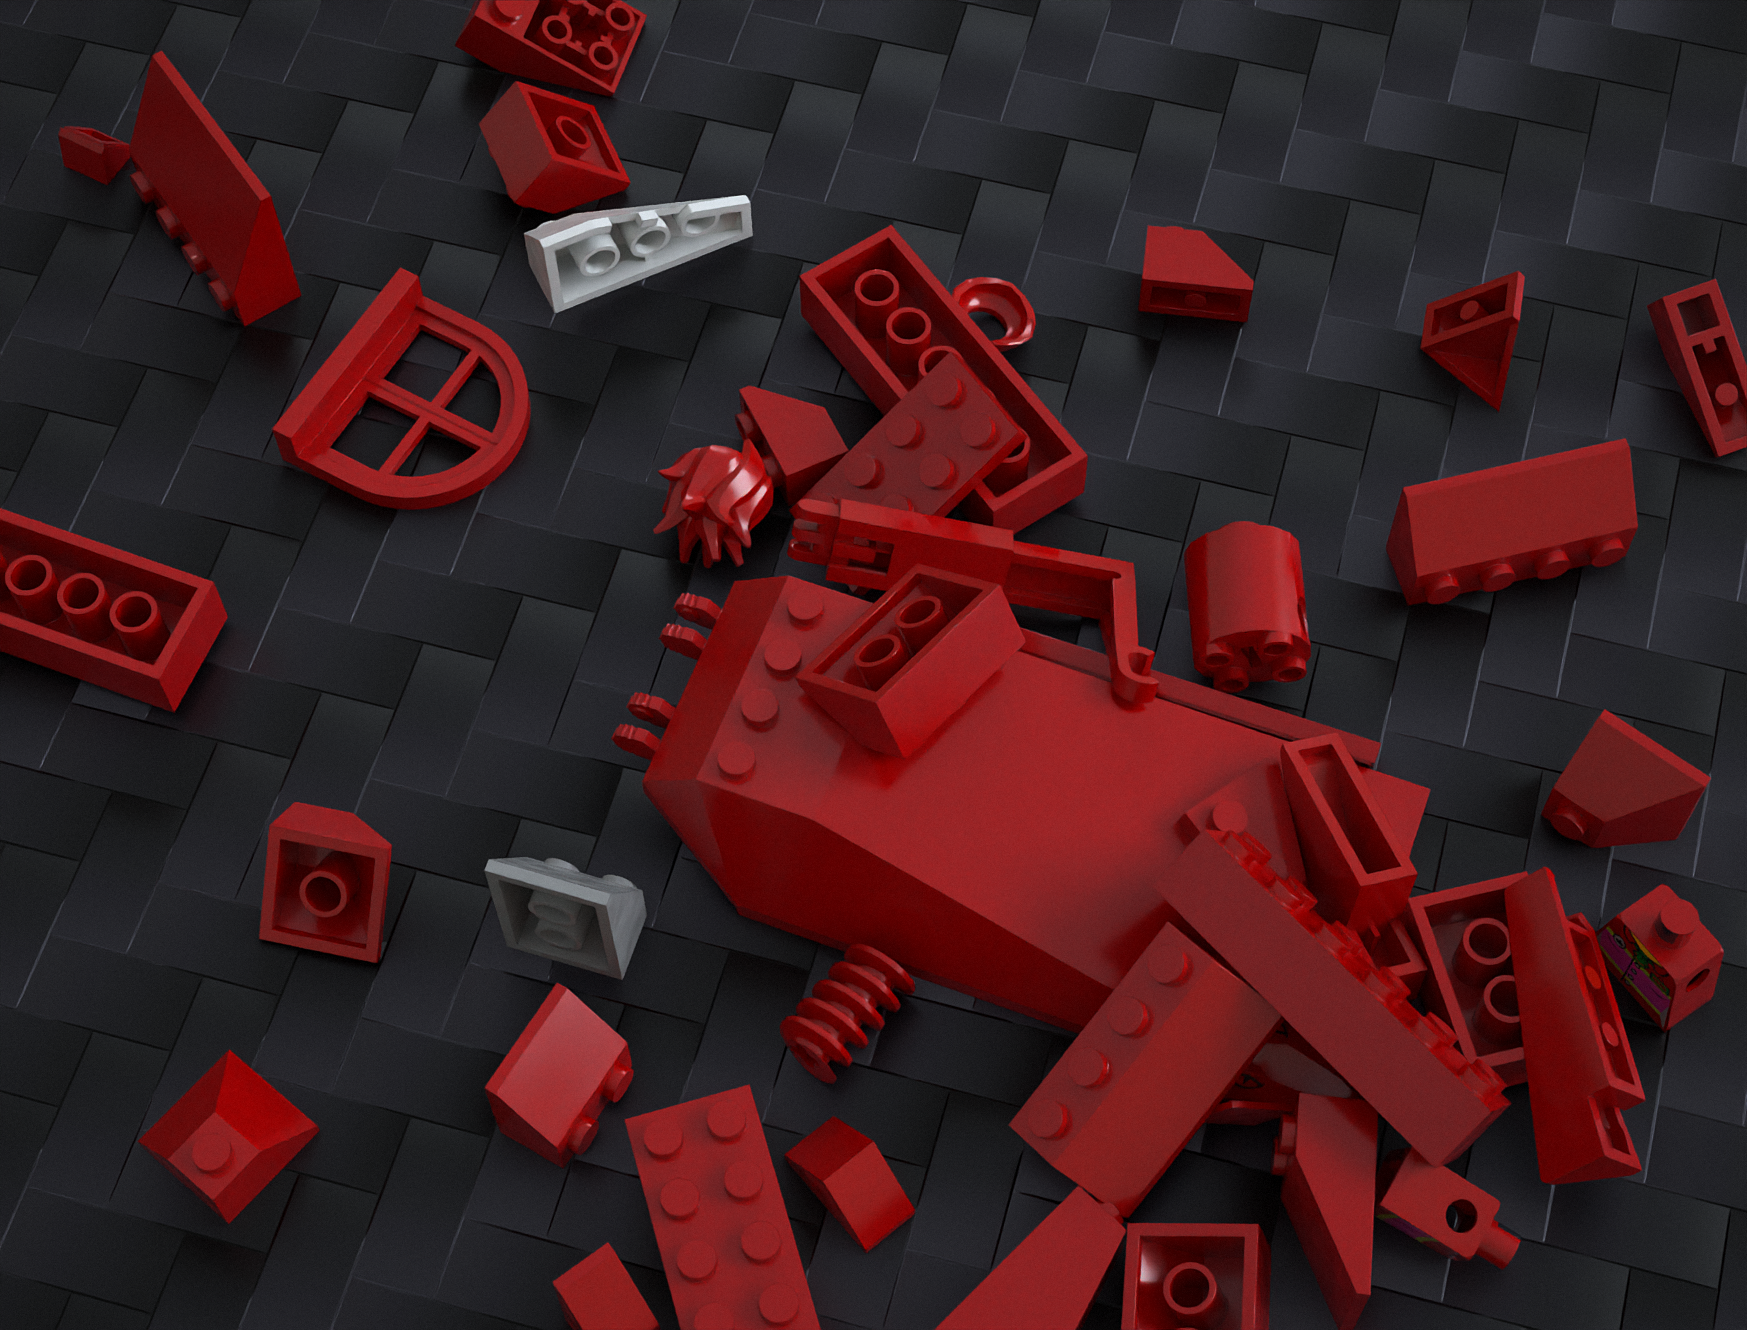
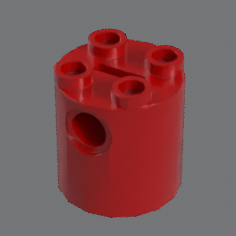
(1247, 606)

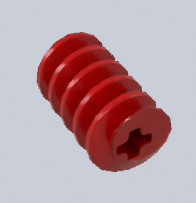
(842, 1007)

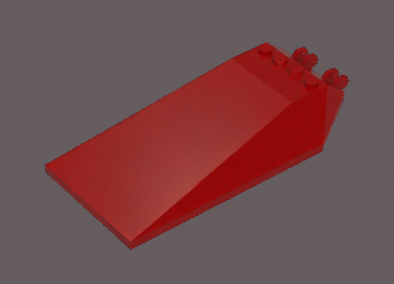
(985, 860)

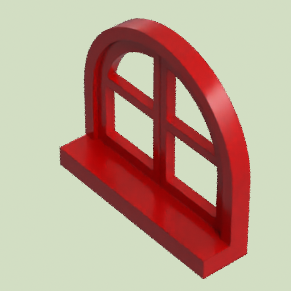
(358, 372)

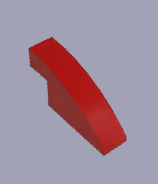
(1351, 853)

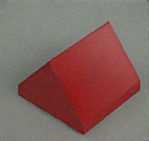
(92, 152)

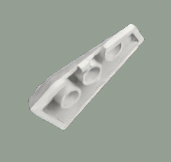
(616, 247)

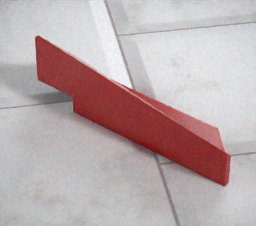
(1571, 1039)

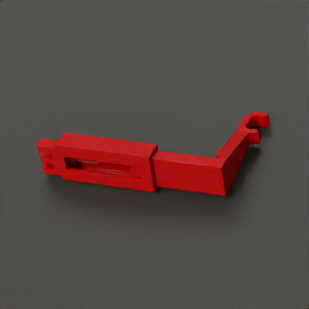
(1026, 572)

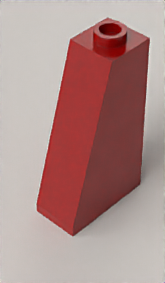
(1051, 1274)

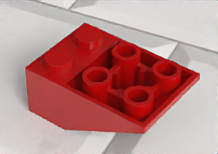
(555, 40)

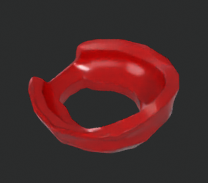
(1003, 302)

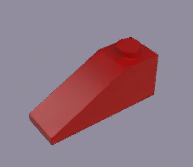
(1705, 362)

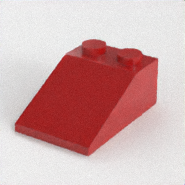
(1329, 1194)

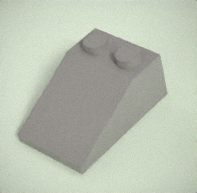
(567, 913)

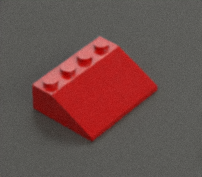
(209, 198)

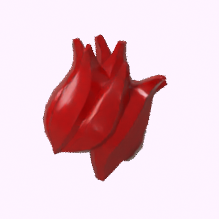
(716, 498)

